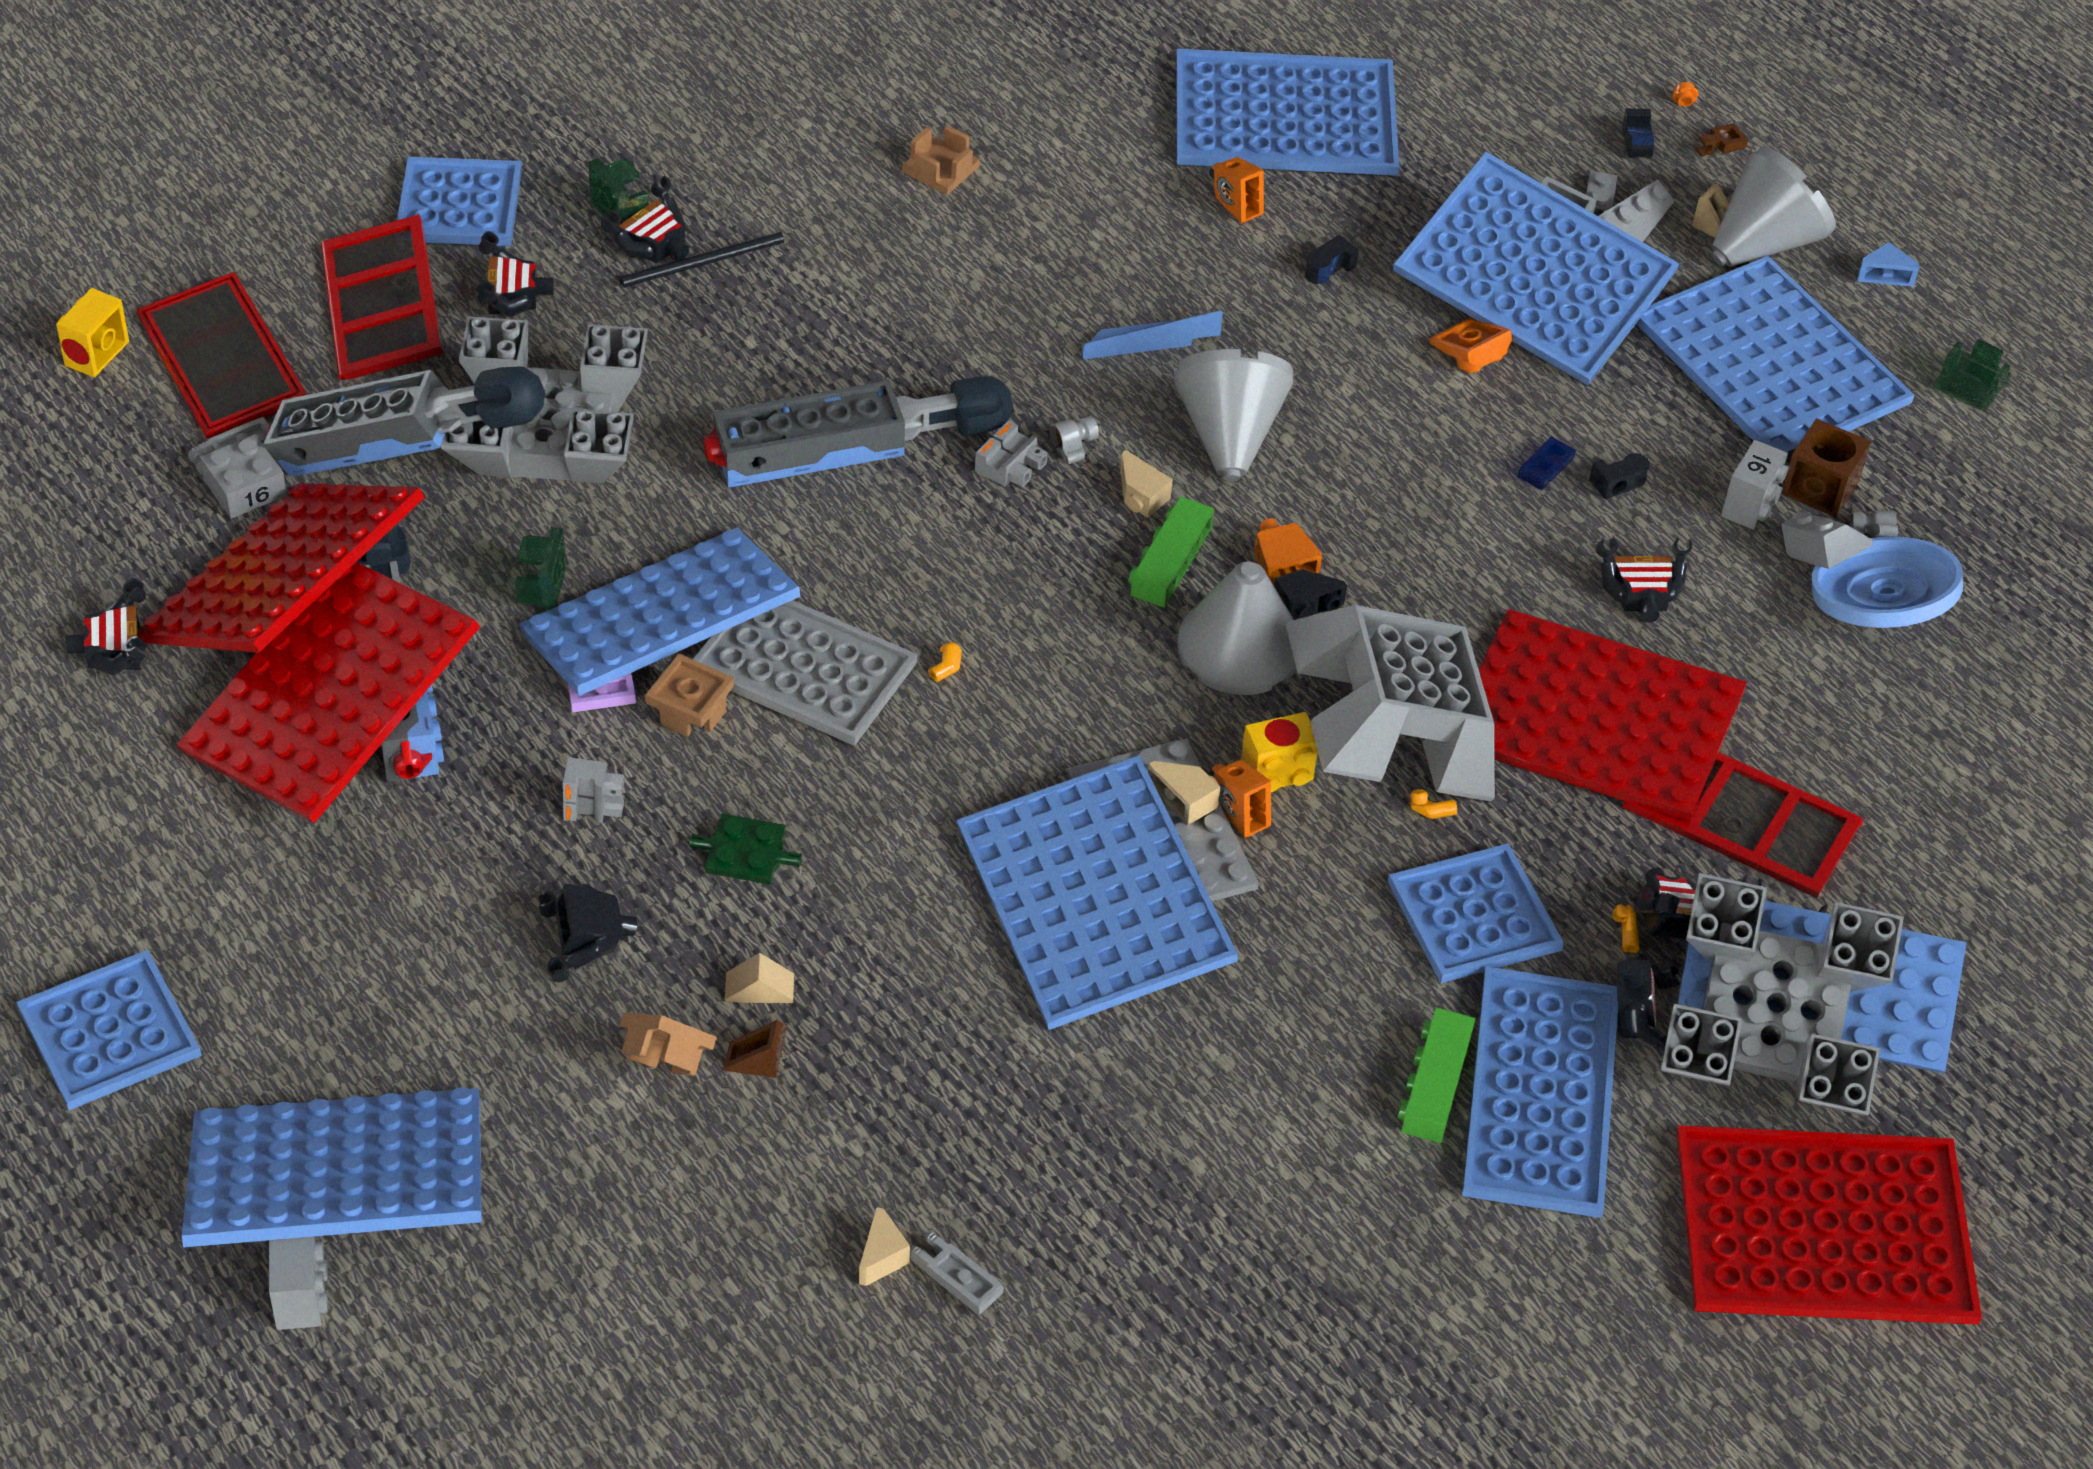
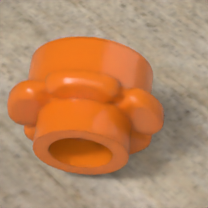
(1685, 94)

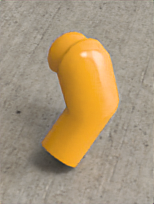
(950, 662)
(1429, 809)
(1629, 926)

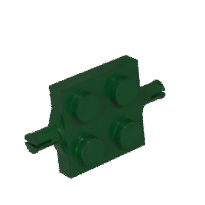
(746, 849)

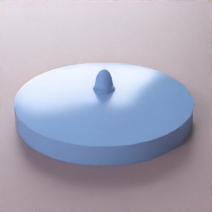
(1890, 584)

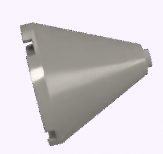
(1770, 211)
(1232, 403)
(1239, 635)

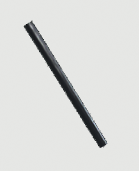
(701, 259)

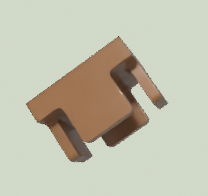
(941, 162)
(690, 695)
(681, 1042)

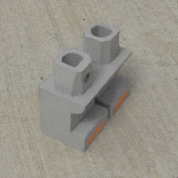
(1007, 455)
(591, 790)

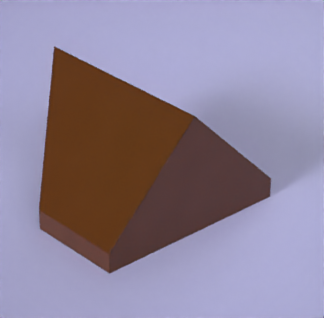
(757, 1051)

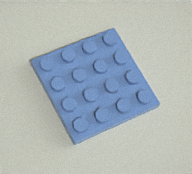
(462, 198)
(1475, 913)
(108, 1029)

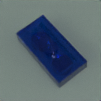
(1546, 463)

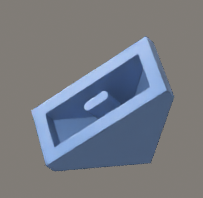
(1888, 266)

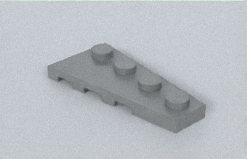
(1640, 211)

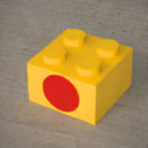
(92, 332)
(1281, 750)

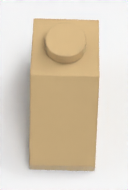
(1143, 485)
(1185, 789)

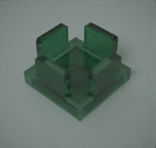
(608, 188)
(1973, 376)
(550, 555)

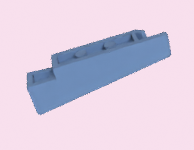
(1153, 335)

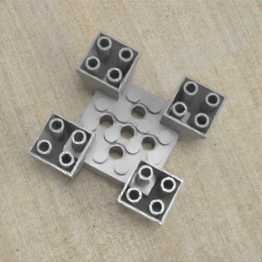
(580, 426)
(1405, 680)
(1724, 1036)

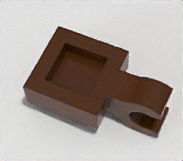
(1725, 138)

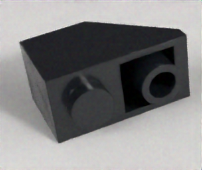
(1310, 593)

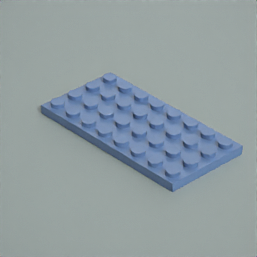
(658, 610)
(1904, 1018)
(1542, 1092)

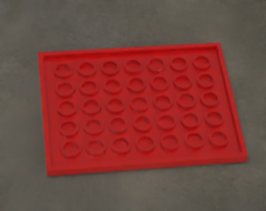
(279, 566)
(328, 690)
(1606, 713)
(1826, 1225)

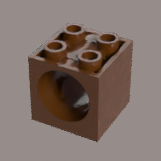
(1826, 467)

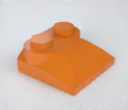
(1473, 343)

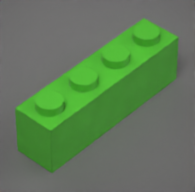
(1171, 551)
(1437, 1075)

